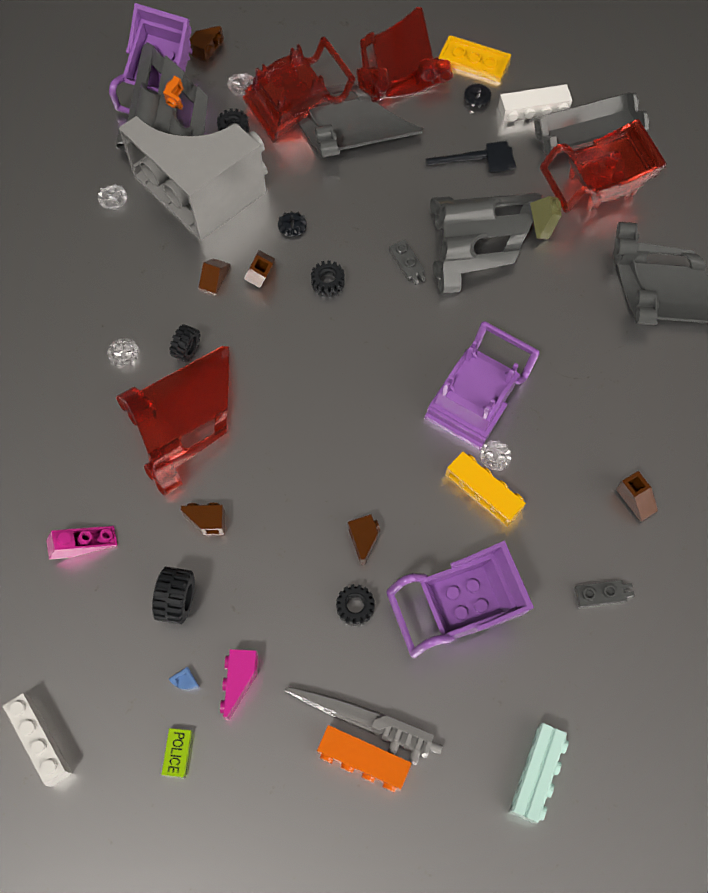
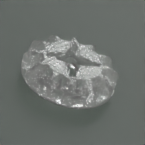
(234, 86)
(112, 202)
(118, 347)
(488, 460)

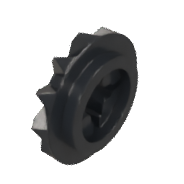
(473, 90)
(298, 227)

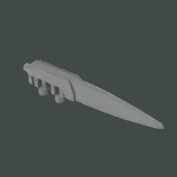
(376, 723)

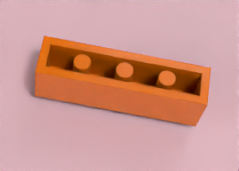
(364, 758)

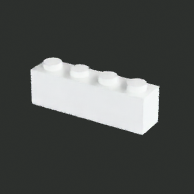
(534, 103)
(37, 740)

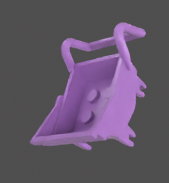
(166, 33)
(477, 390)
(468, 597)

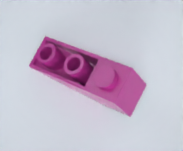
(79, 541)
(240, 676)

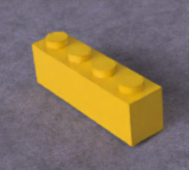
(485, 488)

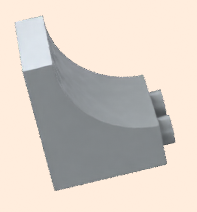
(198, 177)

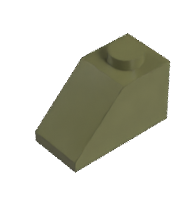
(546, 215)

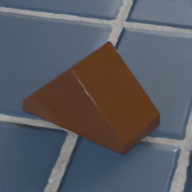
(213, 275)

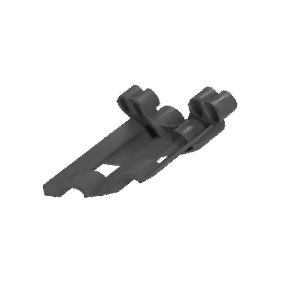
(152, 106)
(475, 219)

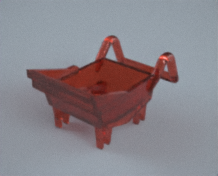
(290, 88)
(610, 167)

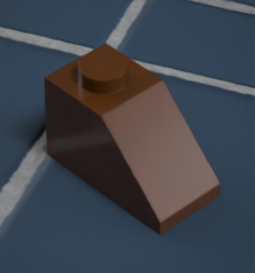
(364, 536)

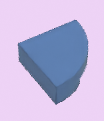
(184, 680)

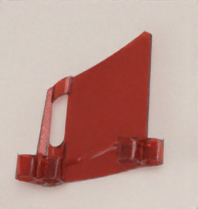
(402, 61)
(177, 408)

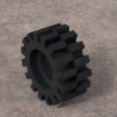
(233, 117)
(327, 269)
(185, 343)
(355, 592)

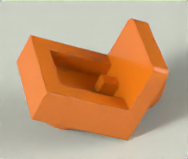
(172, 92)

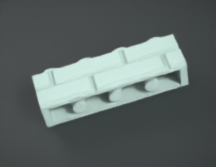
(538, 773)

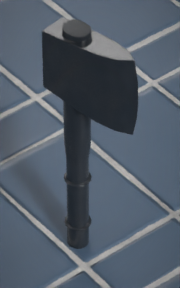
(498, 157)

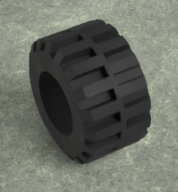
(173, 595)

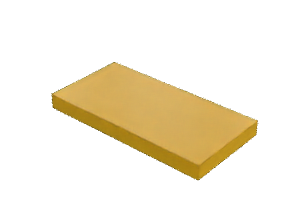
(475, 58)

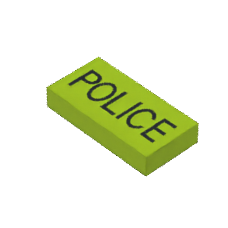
(176, 753)

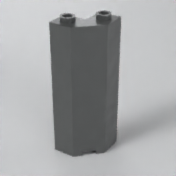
(588, 122)

